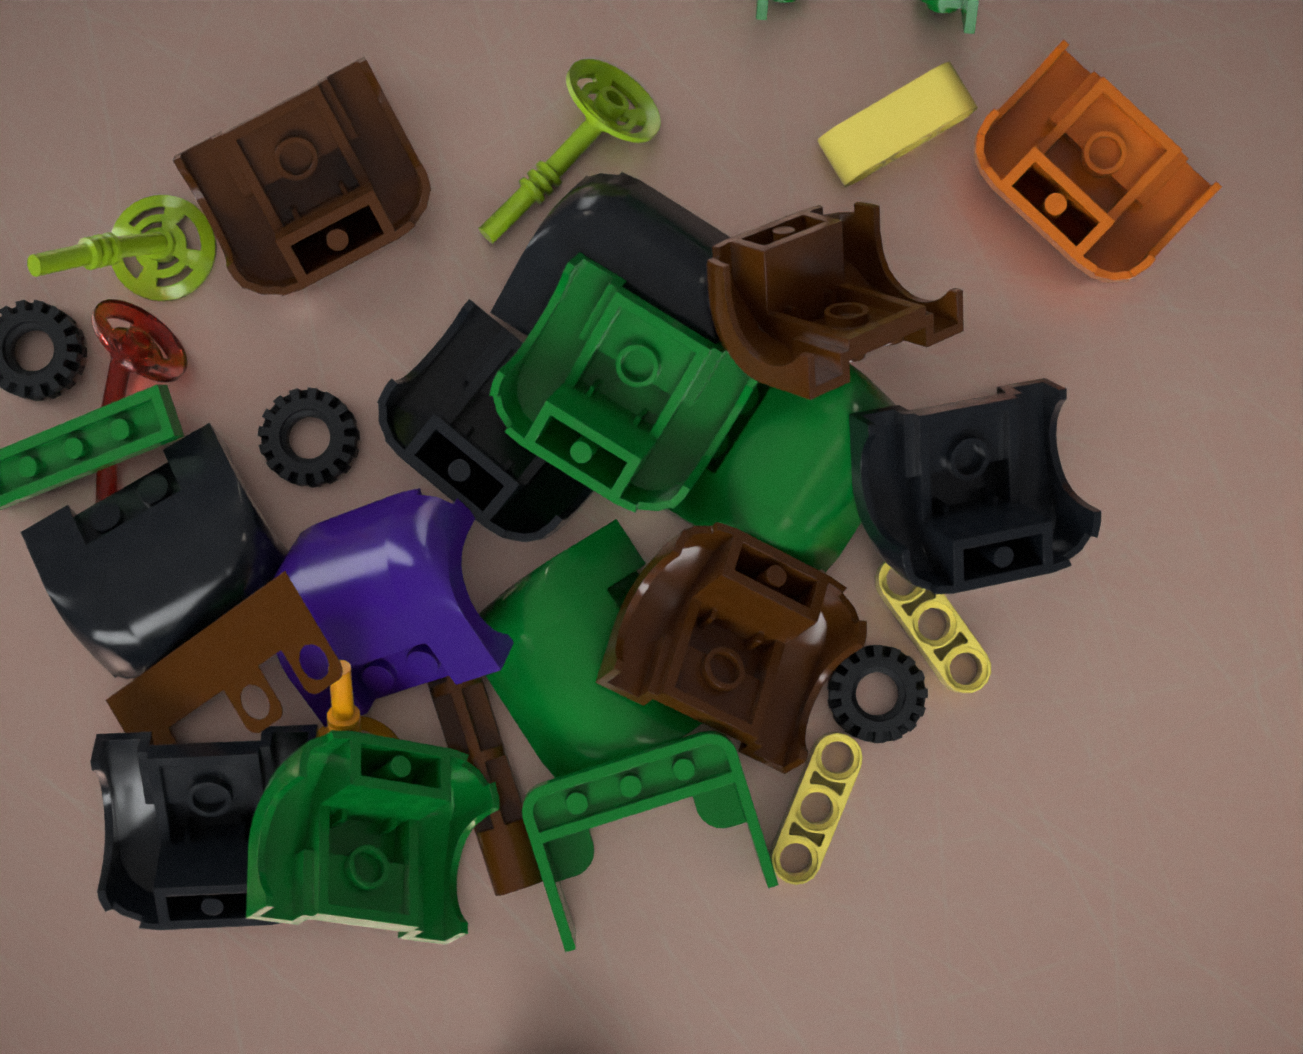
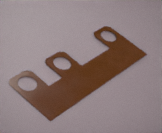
(227, 659)

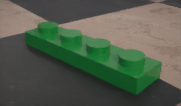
(87, 444)

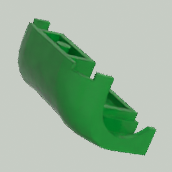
(619, 392)
(787, 471)
(560, 635)
(366, 836)

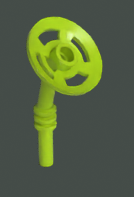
(600, 116)
(149, 248)

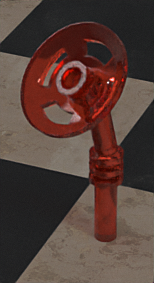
(130, 353)

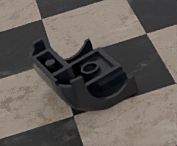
(631, 233)
(454, 438)
(969, 489)
(156, 556)
(183, 824)

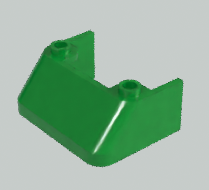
(567, 806)

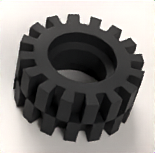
(66, 355)
(282, 418)
(908, 705)

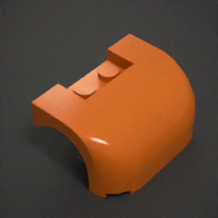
(1088, 170)

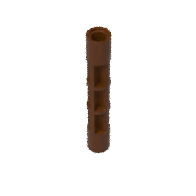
(472, 729)

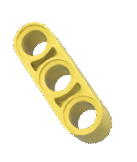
(897, 124)
(941, 651)
(815, 835)

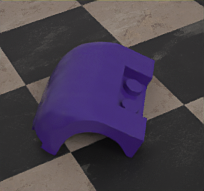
(391, 599)

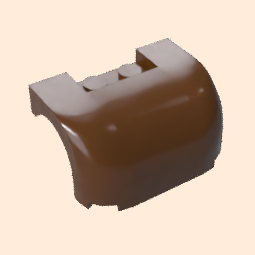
(308, 183)
(815, 296)
(733, 639)

